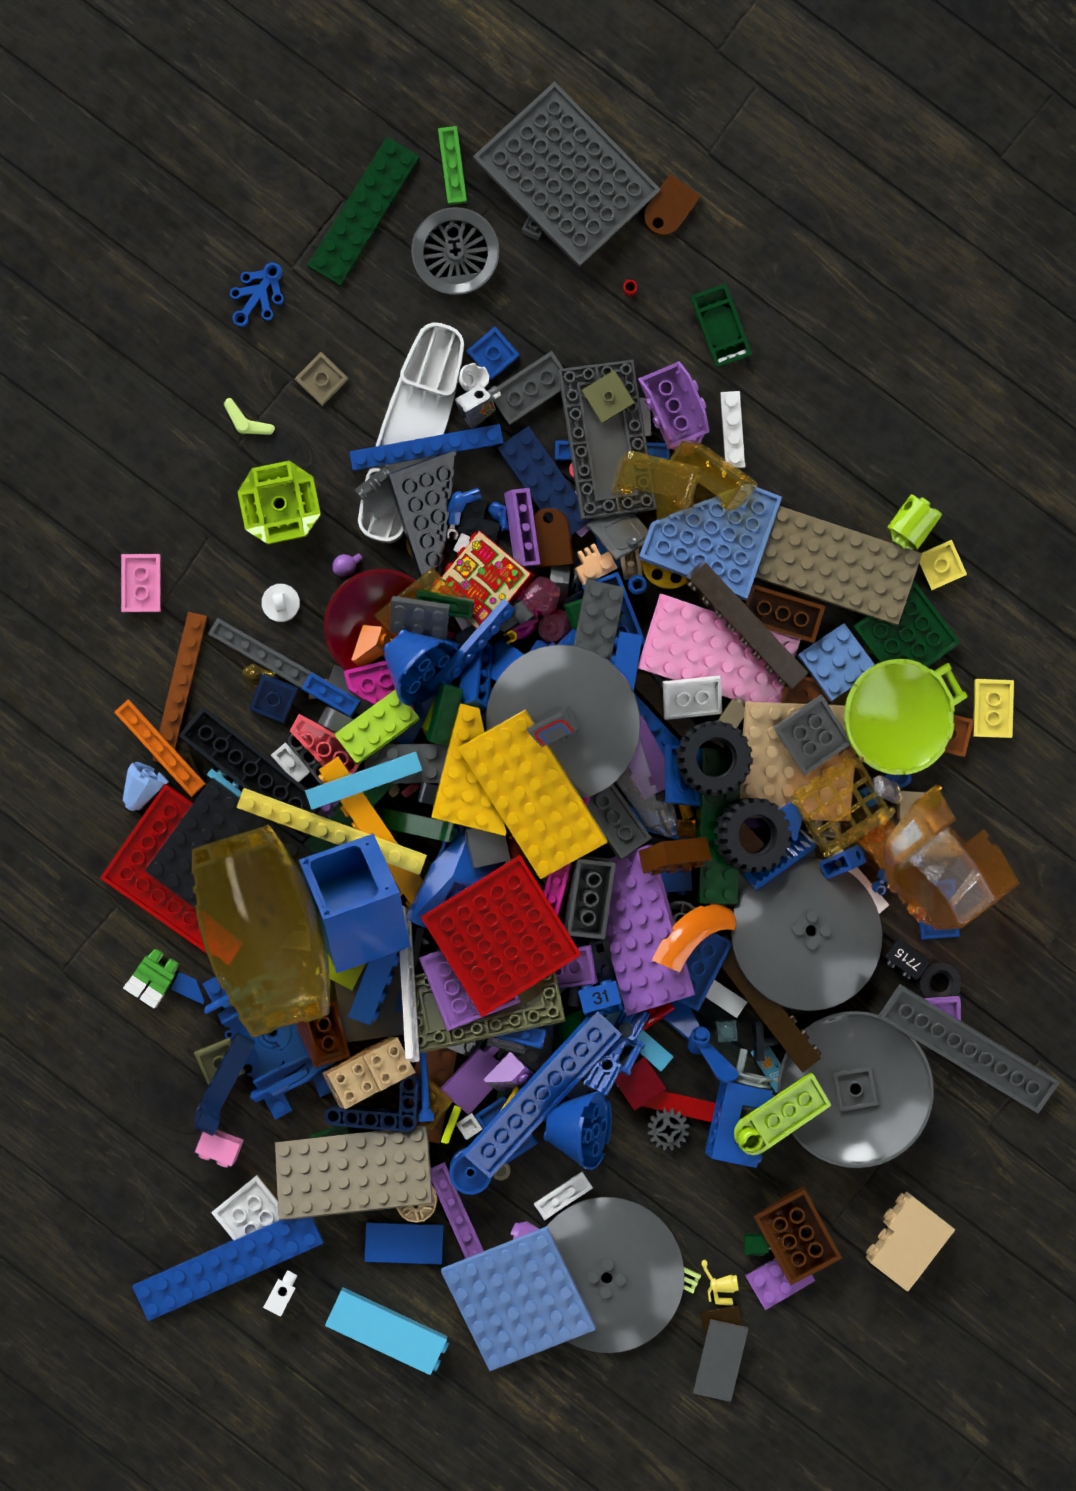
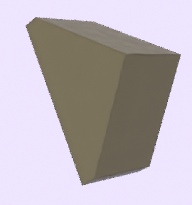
(908, 799)

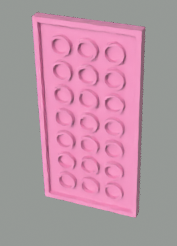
(696, 644)

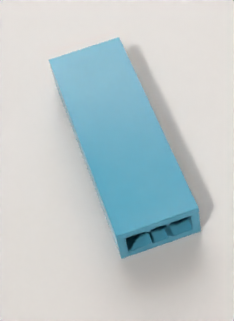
(387, 1331)

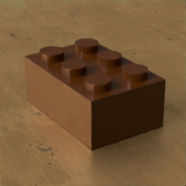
(675, 856)

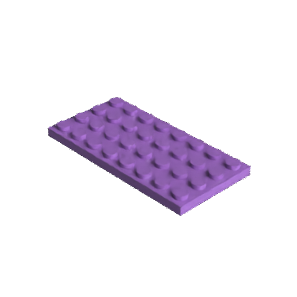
(635, 928)

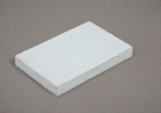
(692, 697)

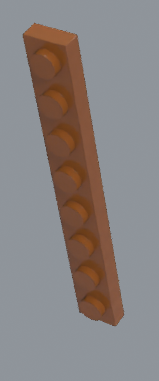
(182, 678)

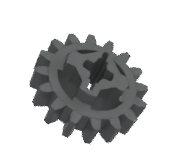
(676, 1128)

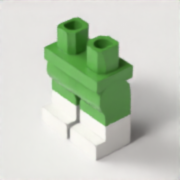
(152, 971)

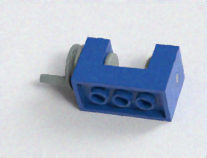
(744, 1093)

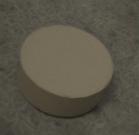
(503, 1172)

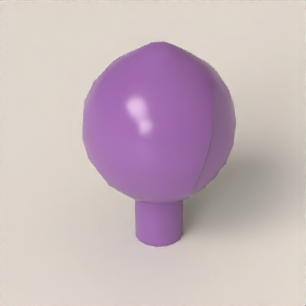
(345, 564)

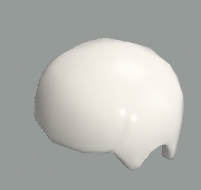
(472, 376)

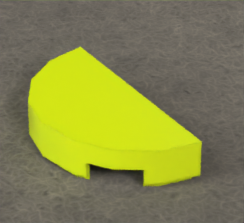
(451, 1124)

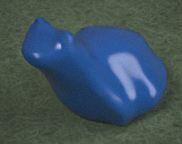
(499, 513)

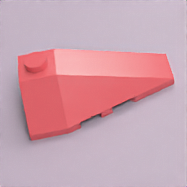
(321, 743)

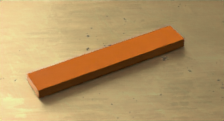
(160, 748)

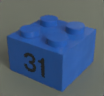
(601, 998)

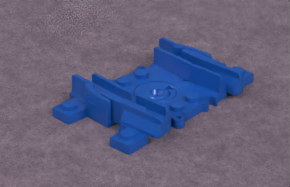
(268, 1054)

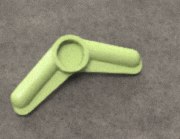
(244, 425)

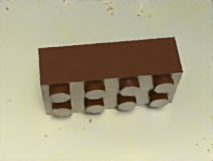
(785, 613)

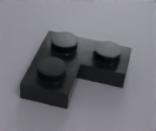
(473, 520)

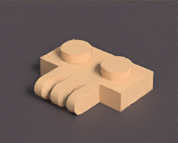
(594, 564)

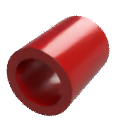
(629, 293)

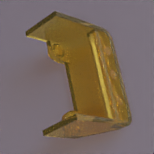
(716, 474)
(656, 476)

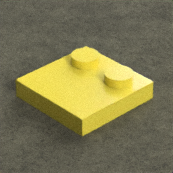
(942, 565)

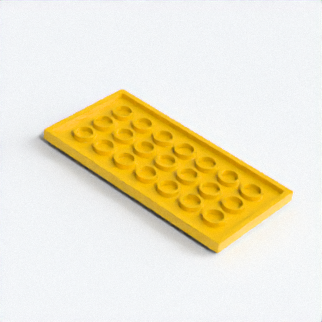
(533, 795)

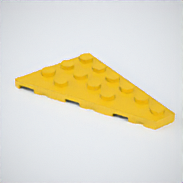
(459, 793)

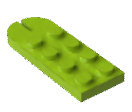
(781, 1115)

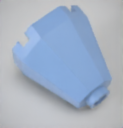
(141, 786)

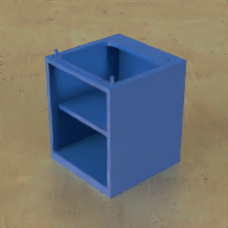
(356, 902)

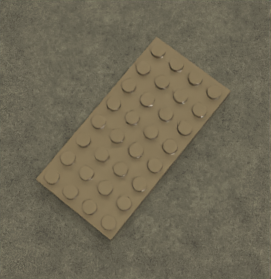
(838, 565)
(353, 1173)

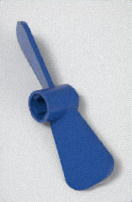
(685, 1023)

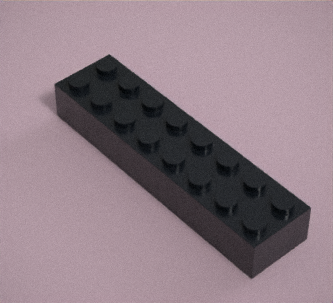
(242, 761)

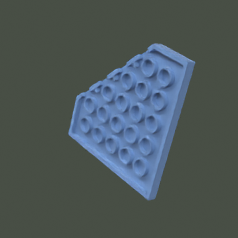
(722, 538)

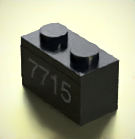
(906, 959)

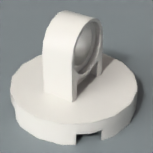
(280, 602)

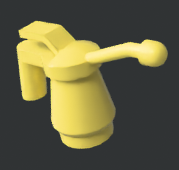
(725, 1284)

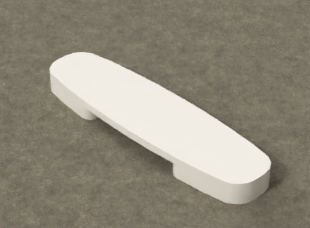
(417, 410)

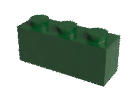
(444, 714)

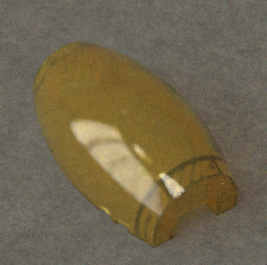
(261, 930)

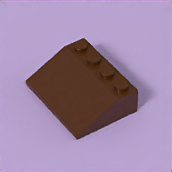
(797, 1236)

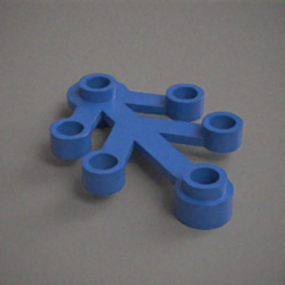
(259, 292)

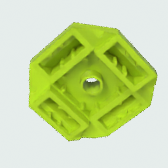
(275, 482)

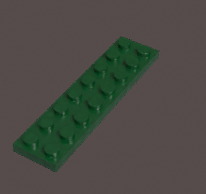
(363, 211)

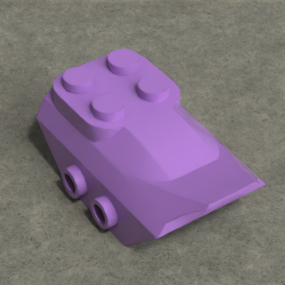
(675, 405)

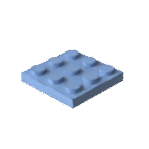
(836, 662)

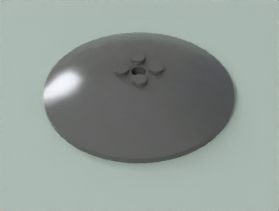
(598, 697)
(801, 968)
(893, 1094)
(644, 1268)

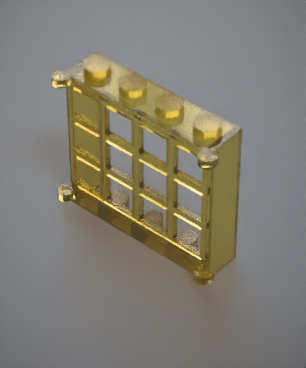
(858, 830)

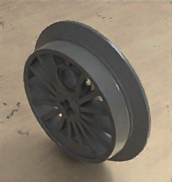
(461, 283)

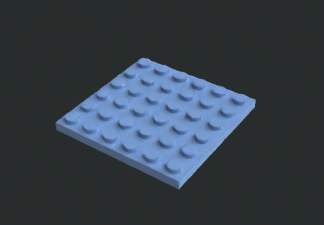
(518, 1298)

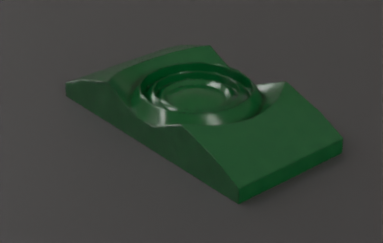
(720, 325)

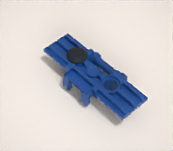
(630, 1028)

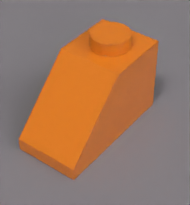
(370, 645)

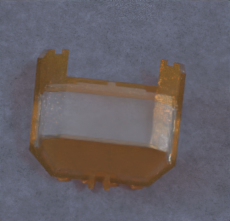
(940, 872)

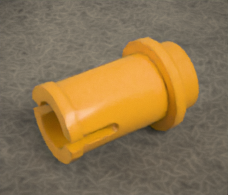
(686, 811)

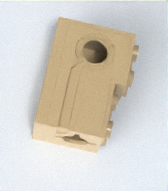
(368, 1072)
(909, 1242)

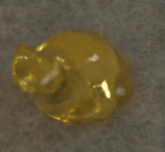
(254, 672)

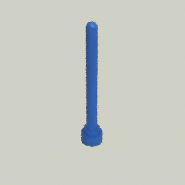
(426, 1113)

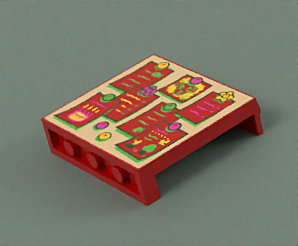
(486, 575)

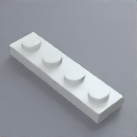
(732, 428)

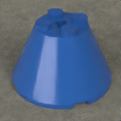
(414, 663)
(581, 1128)

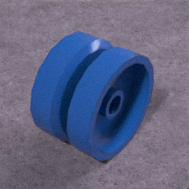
(465, 1181)

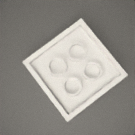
(247, 1209)

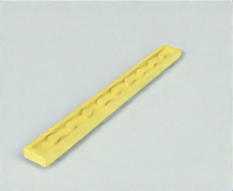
(326, 828)

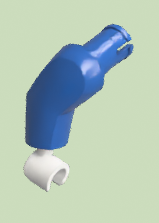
(457, 505)

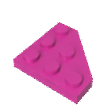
(370, 682)

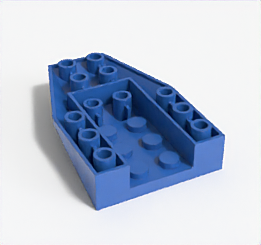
(447, 877)

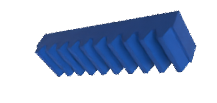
(796, 851)

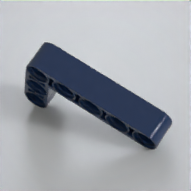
(208, 1110)
(382, 1114)

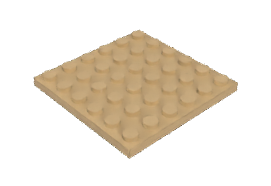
(774, 771)

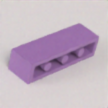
(522, 527)

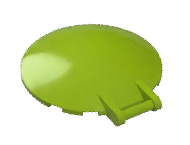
(901, 715)

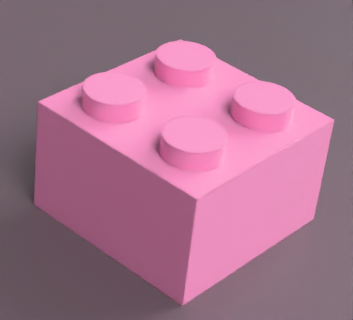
(220, 1147)

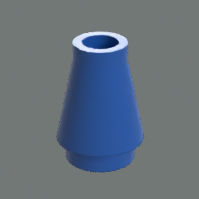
(640, 580)

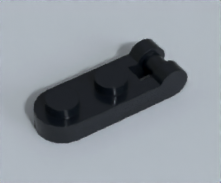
(602, 959)

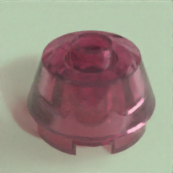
(541, 595)
(554, 627)

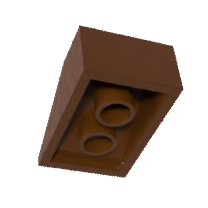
(325, 1037)

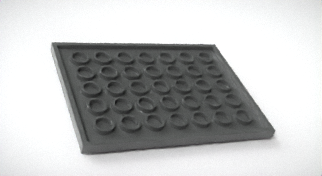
(566, 174)

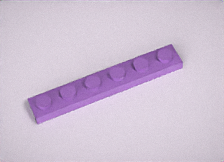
(455, 1211)

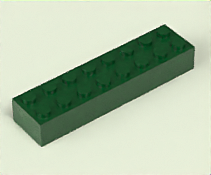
(716, 880)

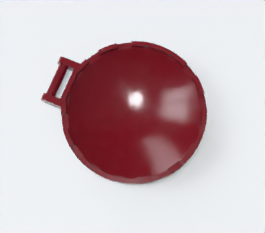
(356, 605)

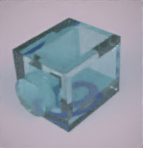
(726, 1030)

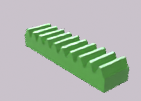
(452, 165)

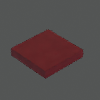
(641, 1084)

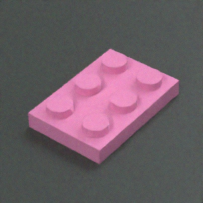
(140, 583)

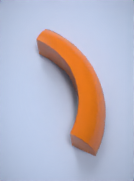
(691, 931)

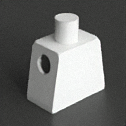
(276, 1302)

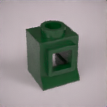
(756, 1245)

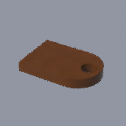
(670, 206)
(553, 538)

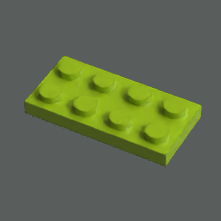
(376, 727)

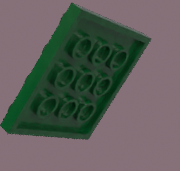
(918, 637)

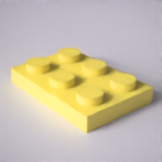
(993, 708)

